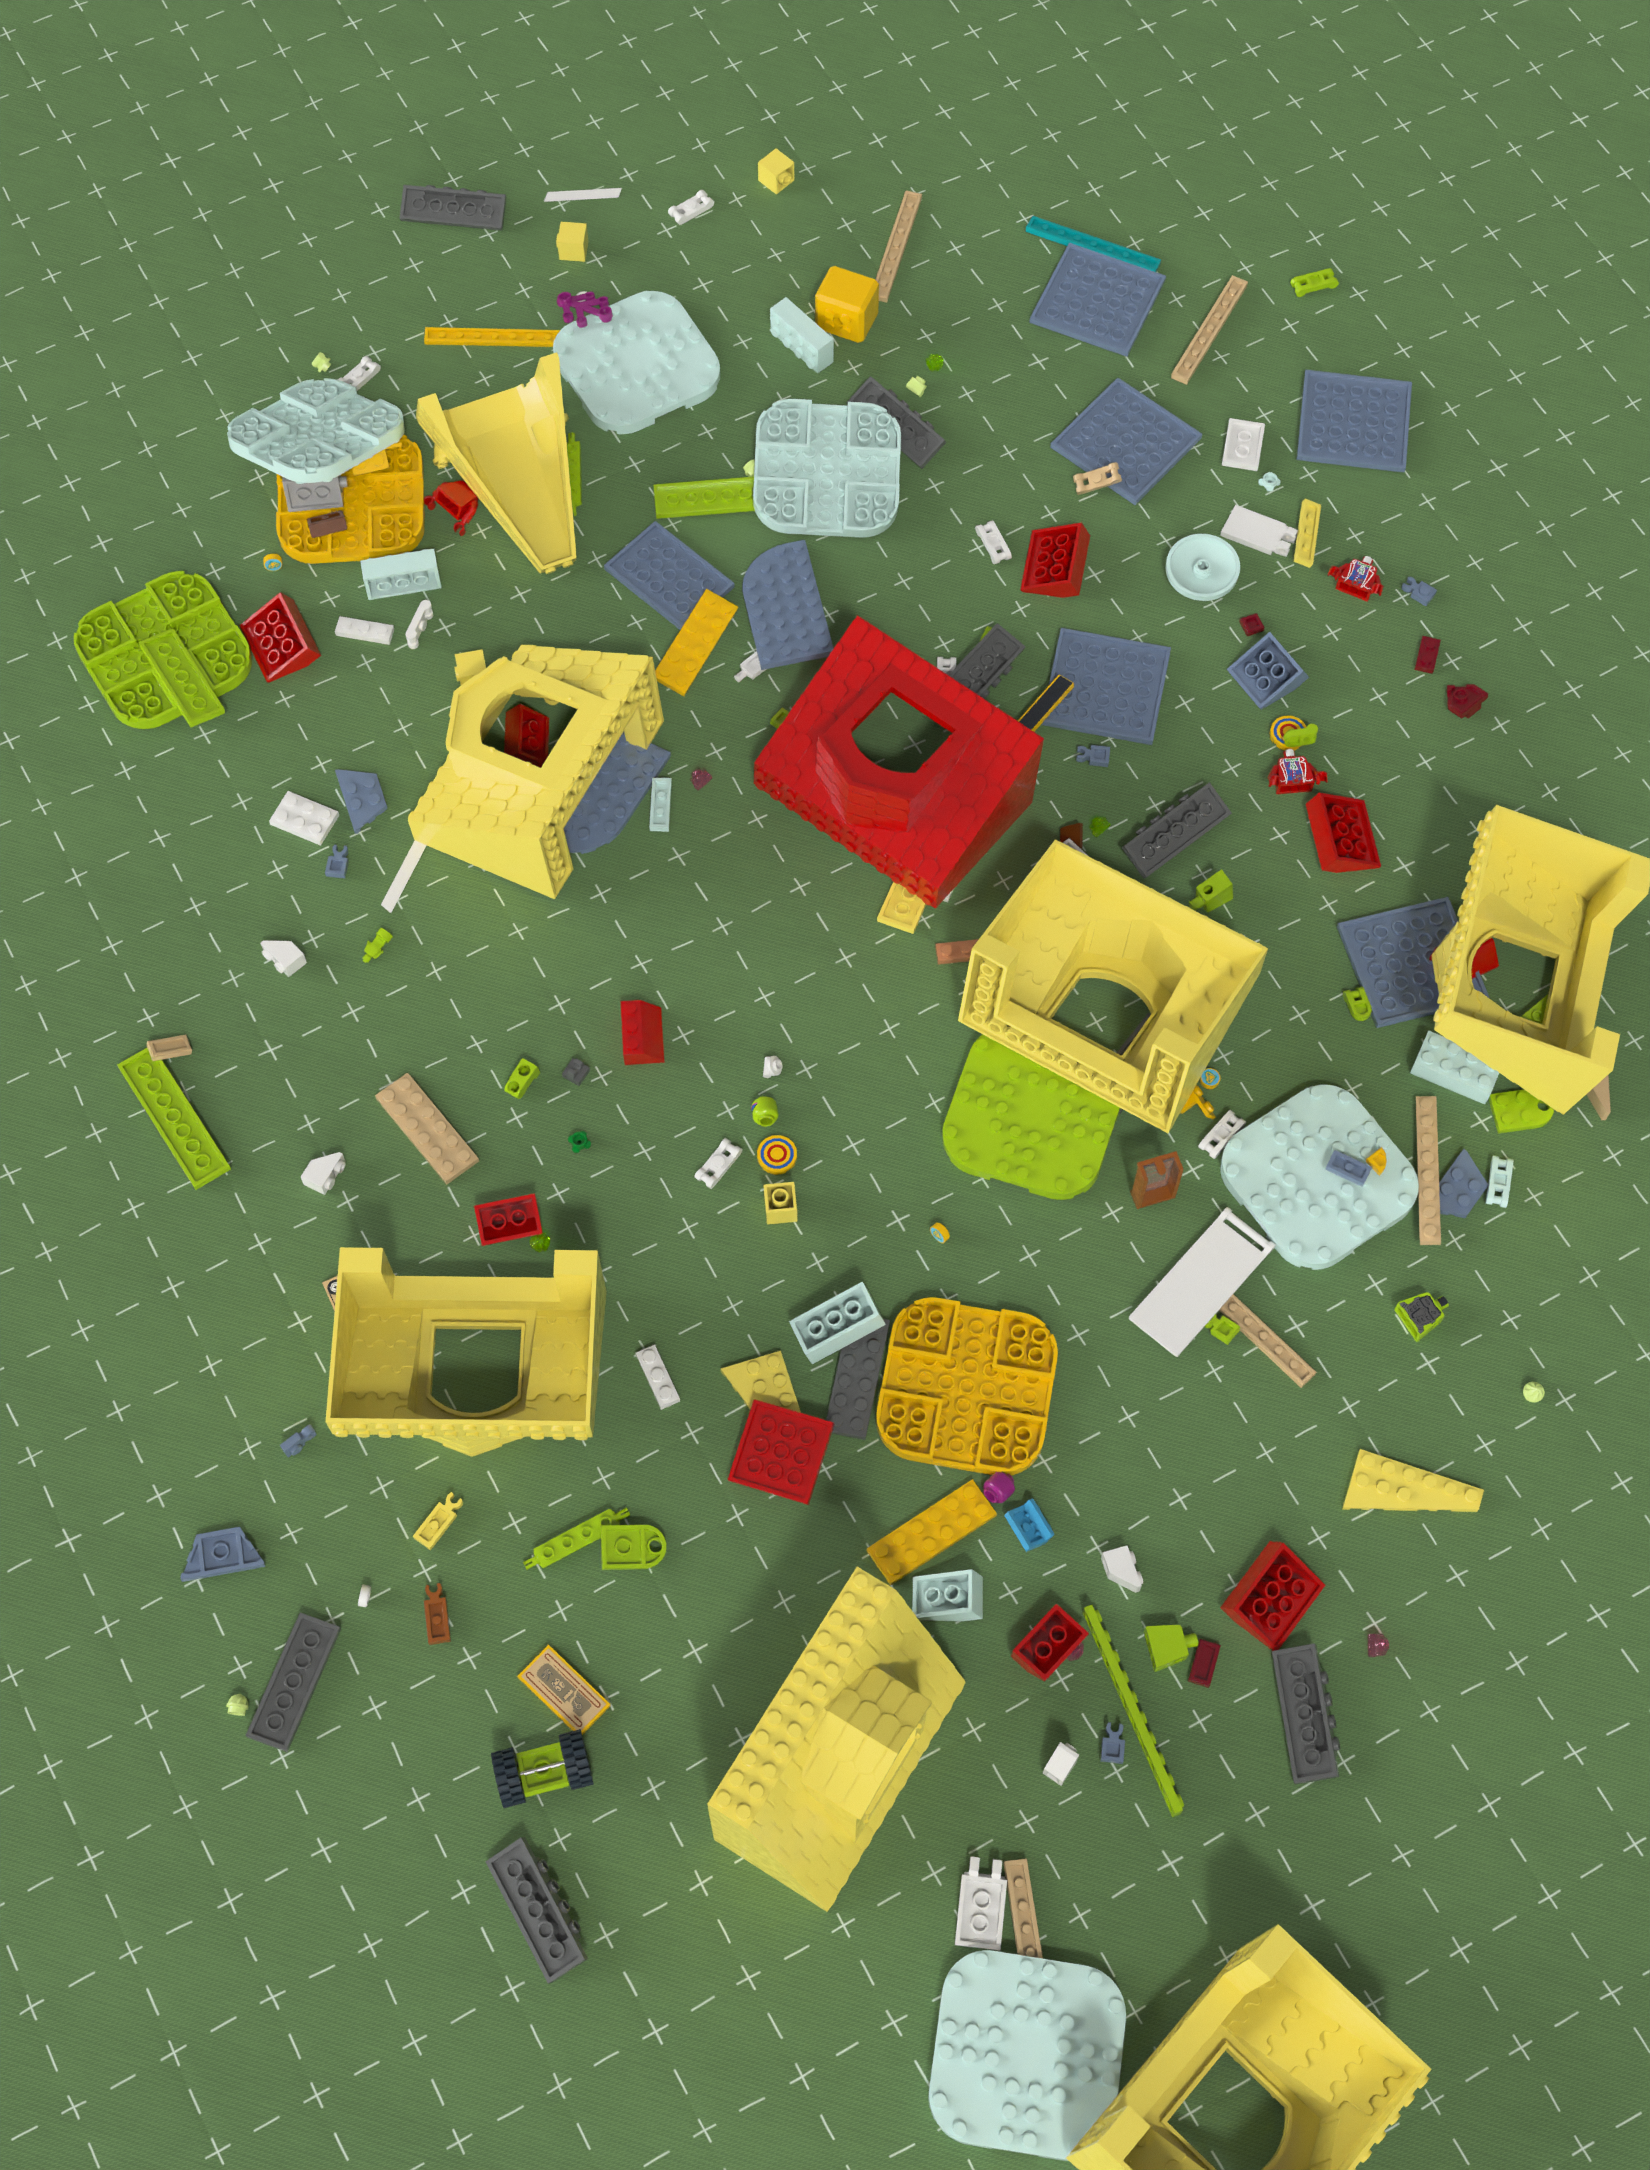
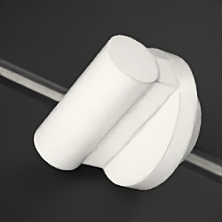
(772, 1066)

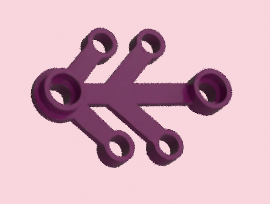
(566, 300)

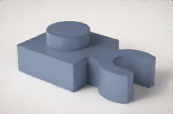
(1420, 592)
(1097, 755)
(337, 864)
(296, 1442)
(1113, 1747)

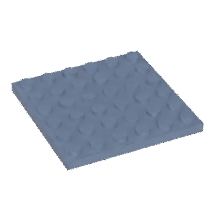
(1098, 299)
(1354, 421)
(1130, 431)
(1114, 685)
(1393, 961)

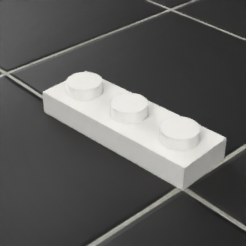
(364, 630)
(657, 1377)

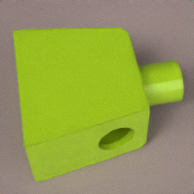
(1213, 892)
(1168, 1645)

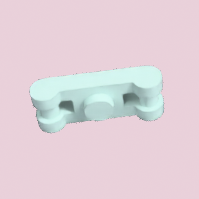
(1499, 1181)

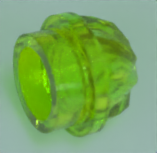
(934, 362)
(540, 1242)

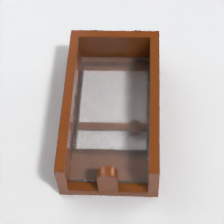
(1157, 1180)

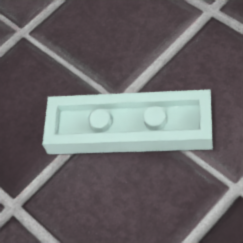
(660, 804)

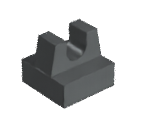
(576, 1071)

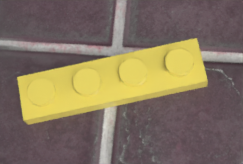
(1307, 533)

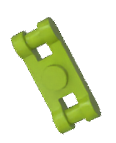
(1314, 282)

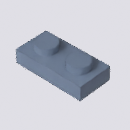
(1348, 1168)

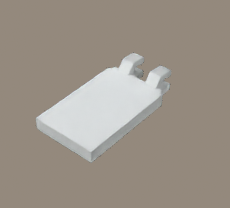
(1258, 531)
(981, 1907)

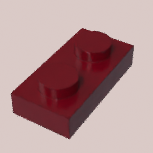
(1427, 654)

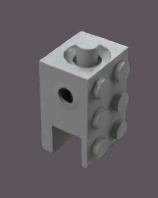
(314, 495)

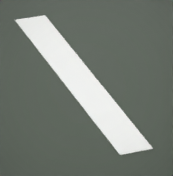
(583, 194)
(403, 876)

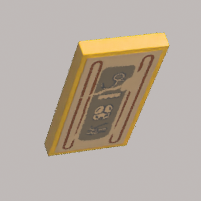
(564, 1690)

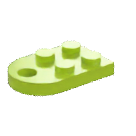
(1518, 1111)
(628, 1547)

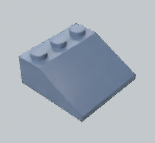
(1267, 672)

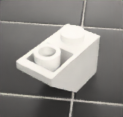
(284, 955)
(322, 1172)
(1121, 1569)
(1061, 1763)

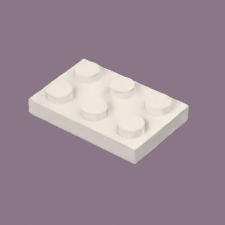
(1243, 444)
(304, 818)

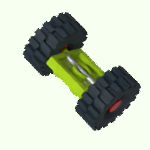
(541, 1769)

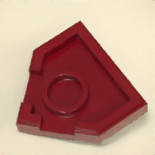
(1465, 700)

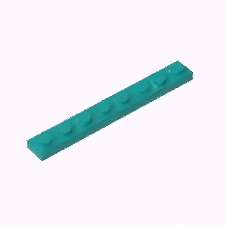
(1067, 235)

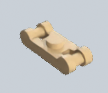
(1097, 478)

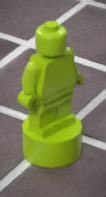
(373, 949)

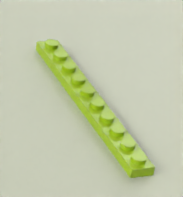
(1136, 1717)

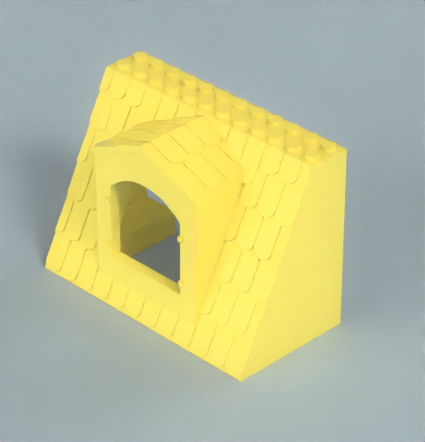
(507, 810)
(1555, 898)
(1093, 922)
(388, 1346)
(836, 1743)
(1297, 2037)

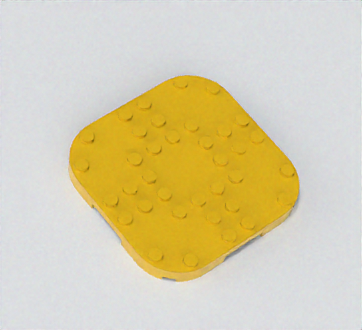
(380, 513)
(967, 1387)

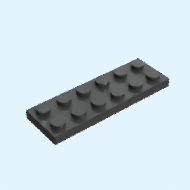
(856, 1384)
(293, 1682)

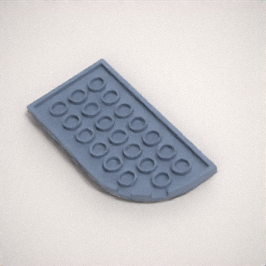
(785, 607)
(614, 795)

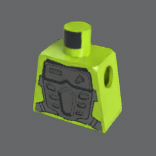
(1421, 1313)

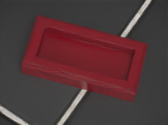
(1204, 1663)

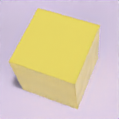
(776, 171)
(572, 241)
(469, 665)
(780, 1203)

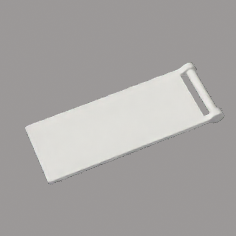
(1200, 1283)

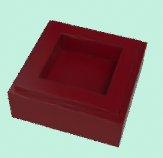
(1251, 624)

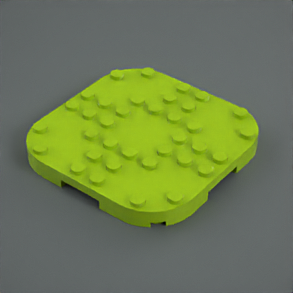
(112, 654)
(1026, 1124)

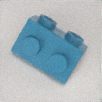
(1029, 1525)

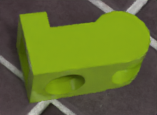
(521, 1078)

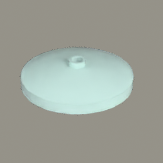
(1202, 567)

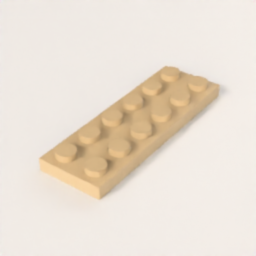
(427, 1128)

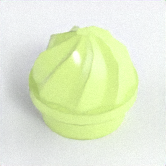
(749, 468)
(1533, 1392)
(237, 1705)

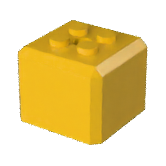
(847, 304)

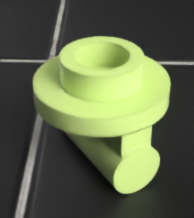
(321, 362)
(916, 385)

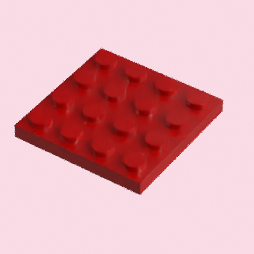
(781, 1452)

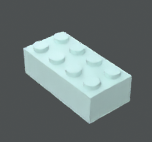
(801, 335)
(400, 574)
(1454, 1068)
(837, 1323)

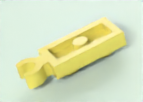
(437, 1522)

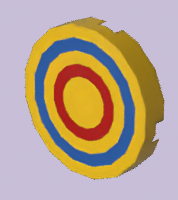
(1281, 726)
(777, 1154)

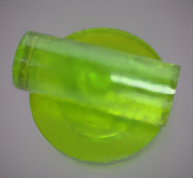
(1099, 825)

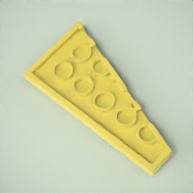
(763, 1380)
(1398, 1486)

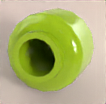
(764, 1111)

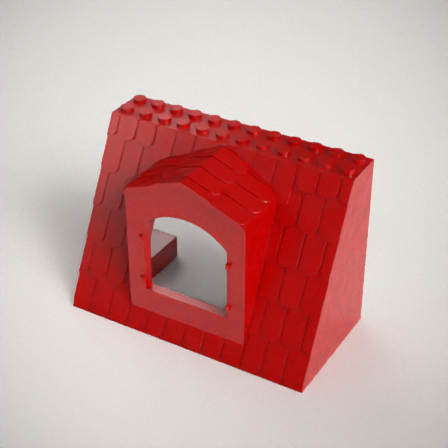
(910, 826)

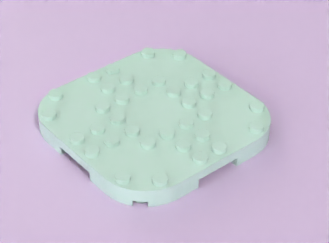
(637, 362)
(316, 431)
(827, 468)
(1282, 1178)
(1025, 2052)

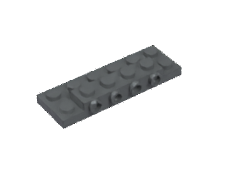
(453, 207)
(918, 438)
(988, 661)
(1176, 829)
(1306, 1714)
(538, 1909)

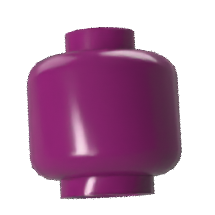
(999, 1487)

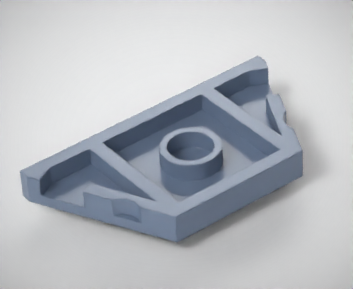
(362, 796)
(1461, 1187)
(221, 1554)

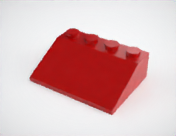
(1056, 561)
(279, 638)
(1342, 833)
(1273, 1595)

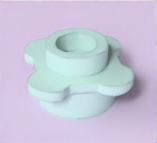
(1269, 477)

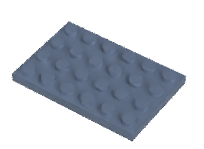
(666, 573)

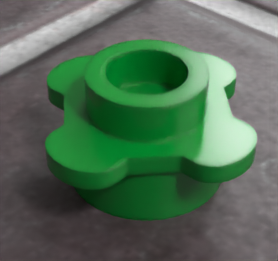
(579, 1136)

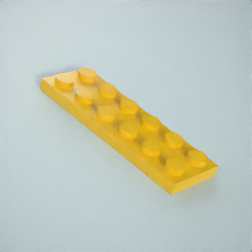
(695, 642)
(931, 1532)

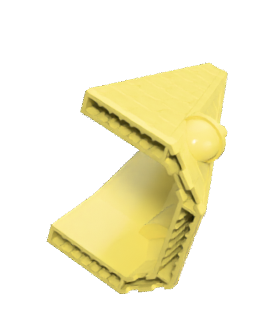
(514, 461)

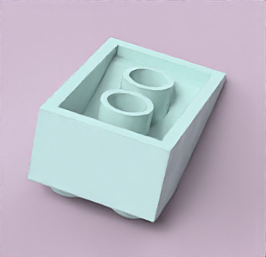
(948, 1596)

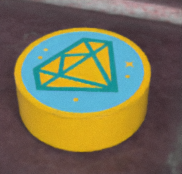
(272, 562)
(1210, 1078)
(939, 1232)

